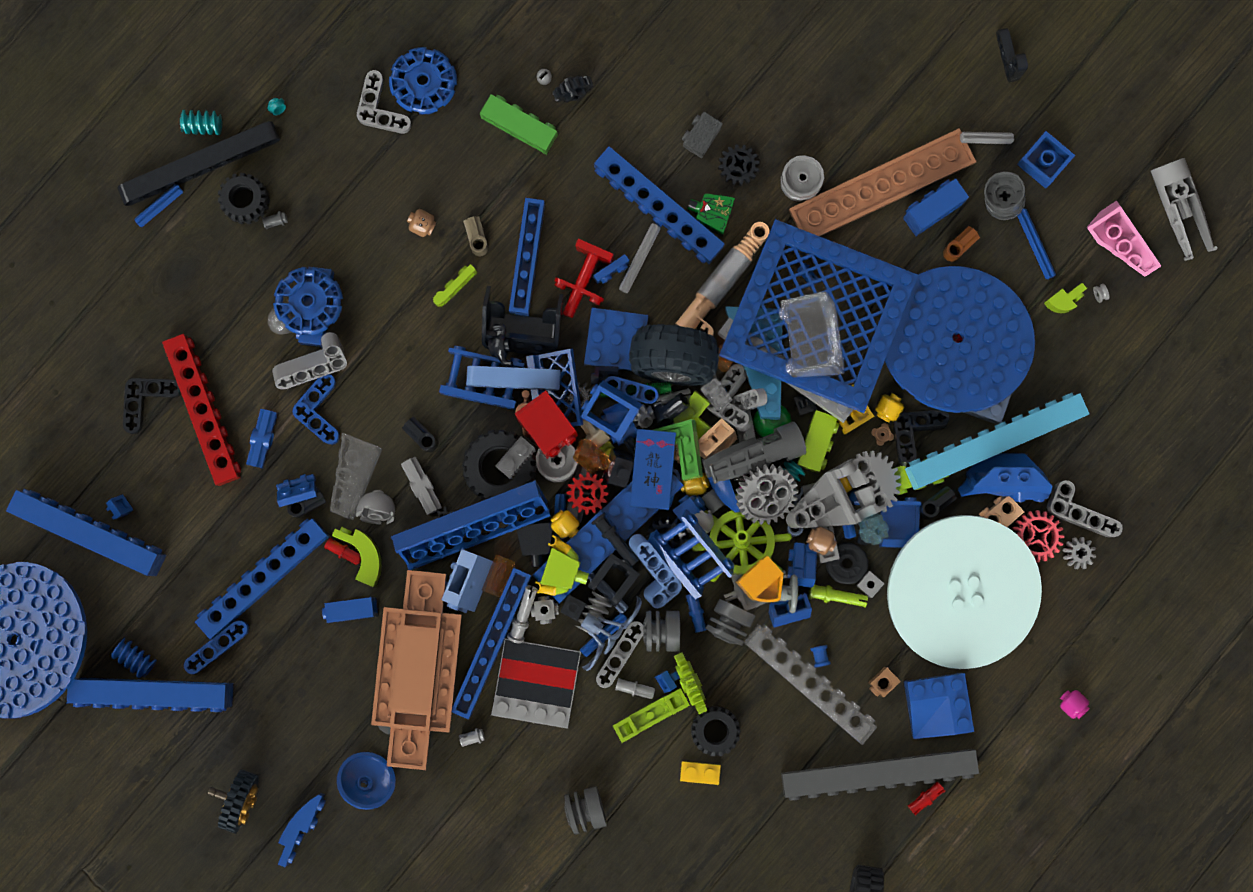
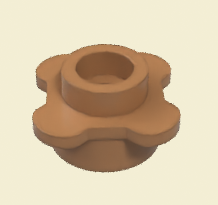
(888, 436)

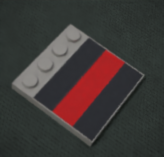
(536, 683)

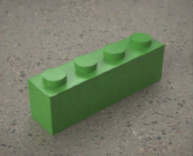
(519, 124)

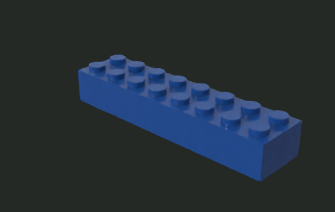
(84, 532)
(146, 693)

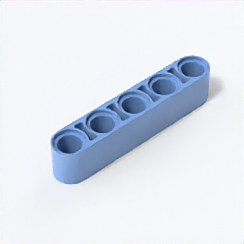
(513, 378)

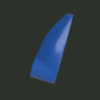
(725, 493)

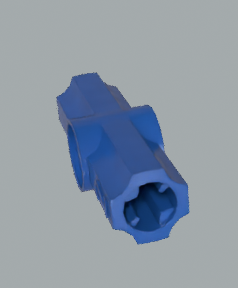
(261, 438)

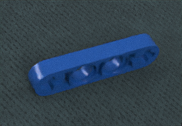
(217, 648)

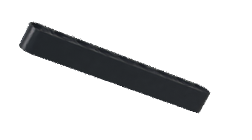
(198, 163)

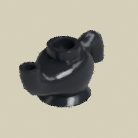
(500, 345)

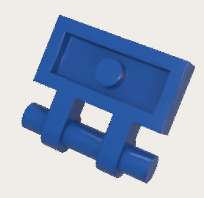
(296, 490)

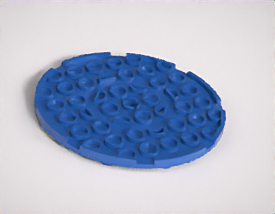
(994, 347)
(50, 639)

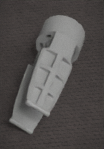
(1172, 177)

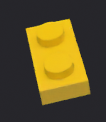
(700, 772)

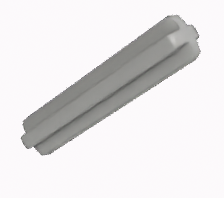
(987, 137)

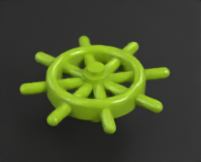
(743, 540)

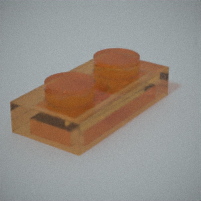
(498, 575)

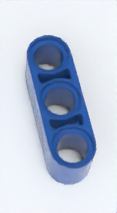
(641, 389)

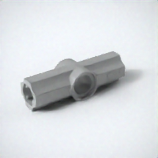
(421, 485)

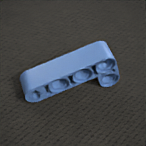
(659, 591)

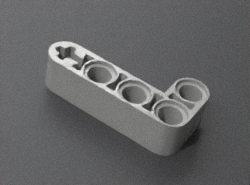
(312, 365)
(1084, 513)

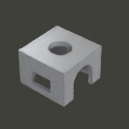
(862, 584)

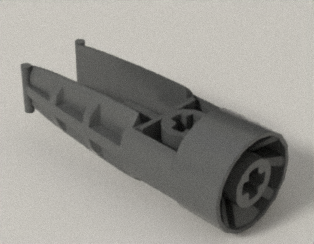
(740, 458)

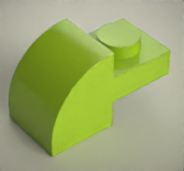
(1063, 302)

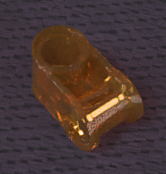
(591, 457)

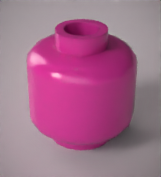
(1074, 704)

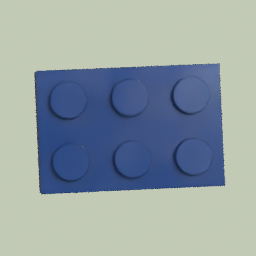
(935, 206)

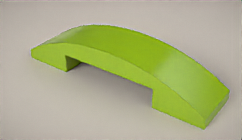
(650, 715)

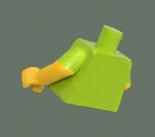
(561, 570)

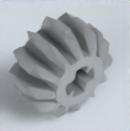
(1081, 560)

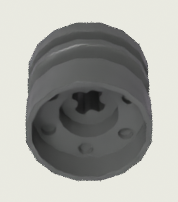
(1004, 185)
(730, 622)
(662, 631)
(585, 810)

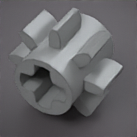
(644, 417)

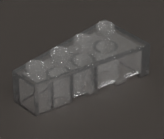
(353, 474)

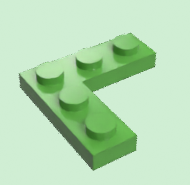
(688, 448)

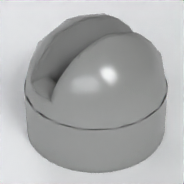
(546, 79)

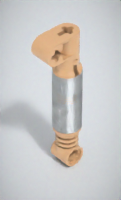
(722, 278)

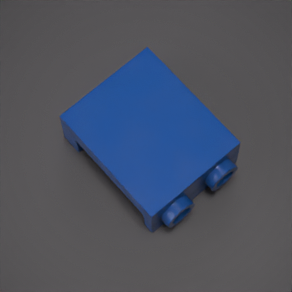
(901, 522)

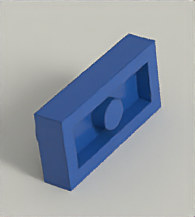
(617, 266)

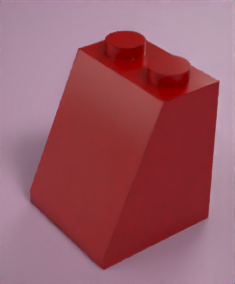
(546, 425)

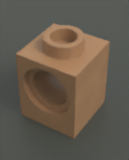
(892, 681)

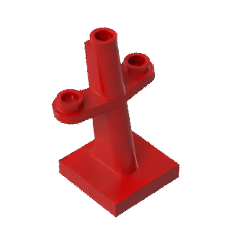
(594, 255)

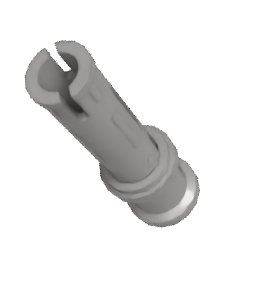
(521, 622)

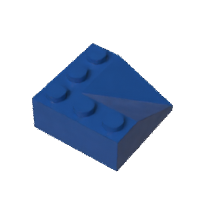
(939, 706)

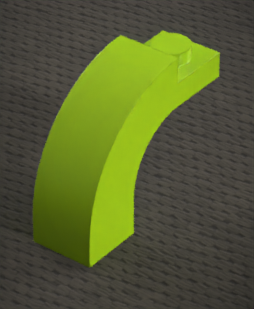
(370, 555)

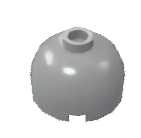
(376, 508)

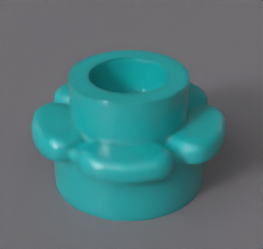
(276, 106)

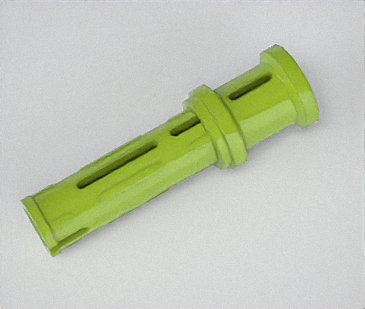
(827, 594)

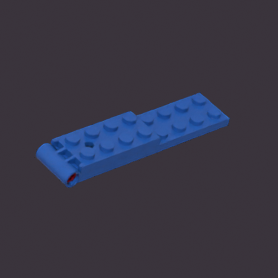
(594, 548)

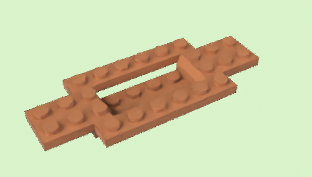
(409, 666)

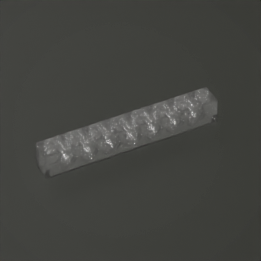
(860, 732)

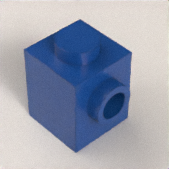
(692, 504)

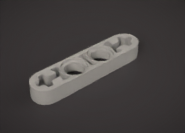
(617, 652)

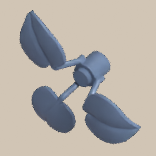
(594, 626)

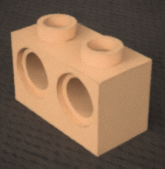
(716, 439)
(997, 512)

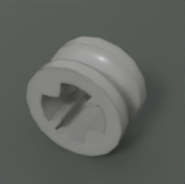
(1101, 293)

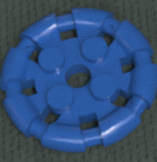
(428, 90)
(310, 312)

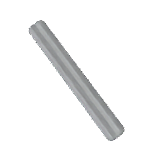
(639, 258)

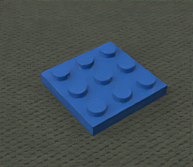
(611, 337)

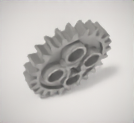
(766, 494)

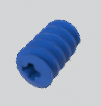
(133, 659)

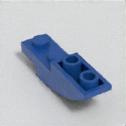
(302, 821)

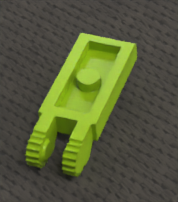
(454, 286)

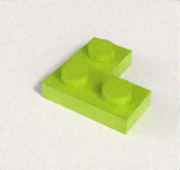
(698, 404)

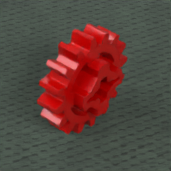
(580, 500)

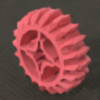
(1051, 526)

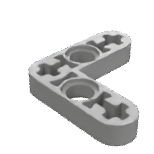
(371, 107)
(739, 380)
(746, 402)

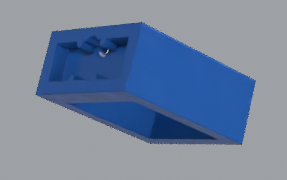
(618, 396)
(350, 610)

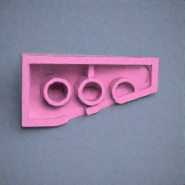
(1119, 236)

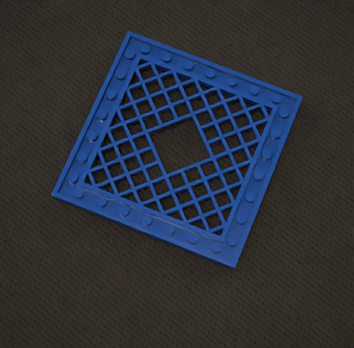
(847, 258)

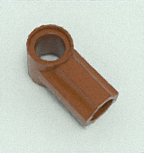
(961, 243)

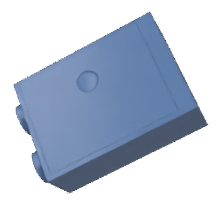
(466, 581)

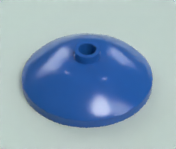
(367, 769)

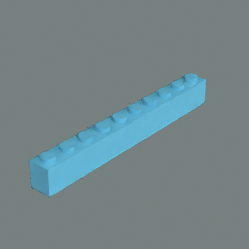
(997, 441)

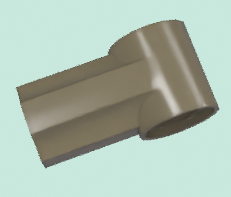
(475, 235)
(595, 434)

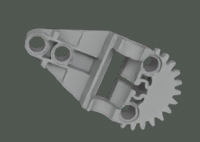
(832, 502)

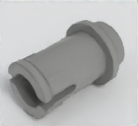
(472, 737)

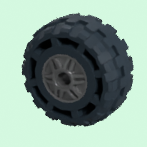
(674, 355)

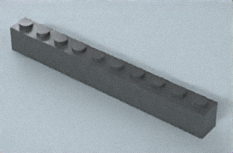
(880, 773)

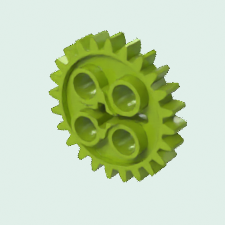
(690, 683)

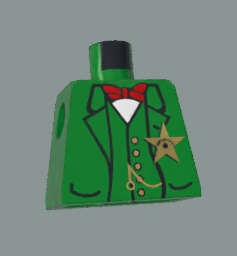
(713, 211)

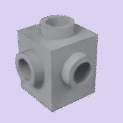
(552, 610)

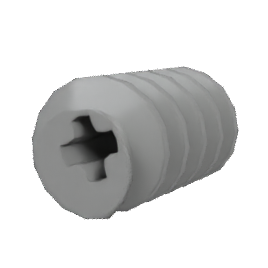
(596, 609)

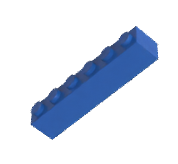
(527, 257)

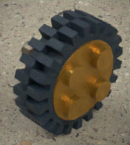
(237, 801)

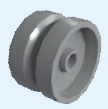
(807, 169)
(560, 472)

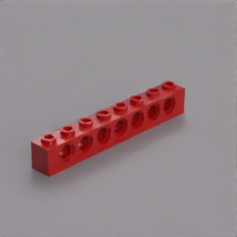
(173, 349)

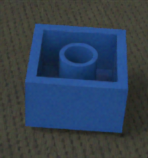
(1045, 159)

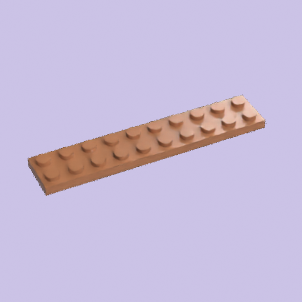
(883, 185)

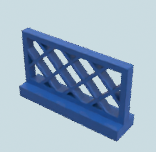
(536, 362)

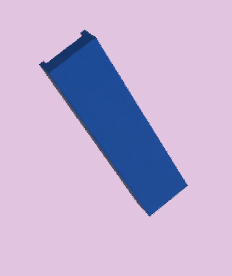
(470, 522)

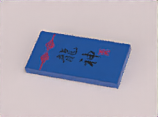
(653, 469)

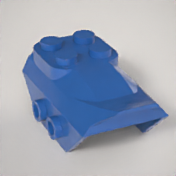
(1009, 476)

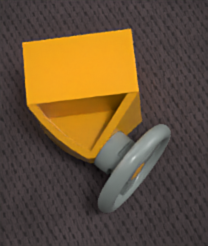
(764, 584)

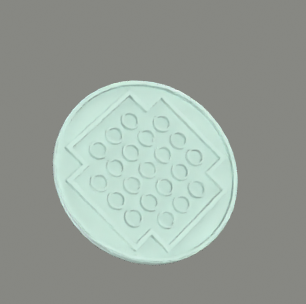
(964, 591)

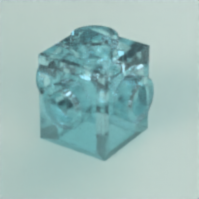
(873, 529)

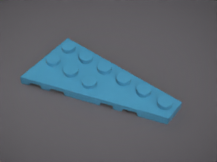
(757, 380)

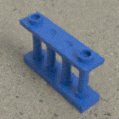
(469, 392)
(683, 570)

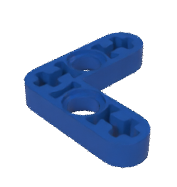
(310, 407)

